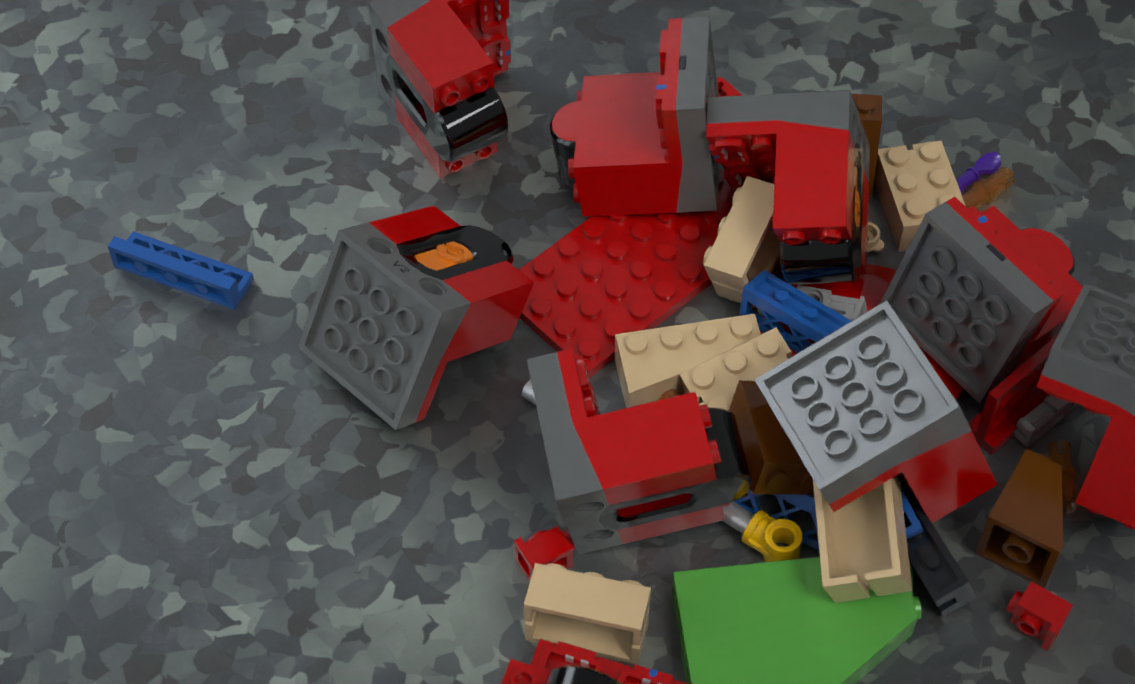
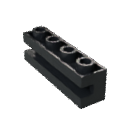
(935, 562)

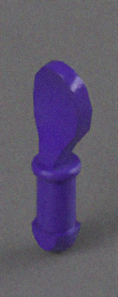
(984, 165)

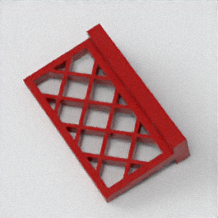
(1010, 401)

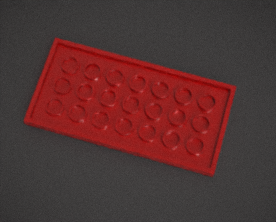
(619, 277)

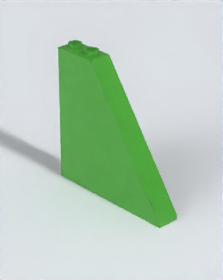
(783, 626)

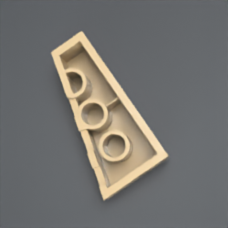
(653, 359)

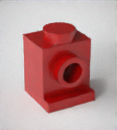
(544, 548)
(1039, 613)

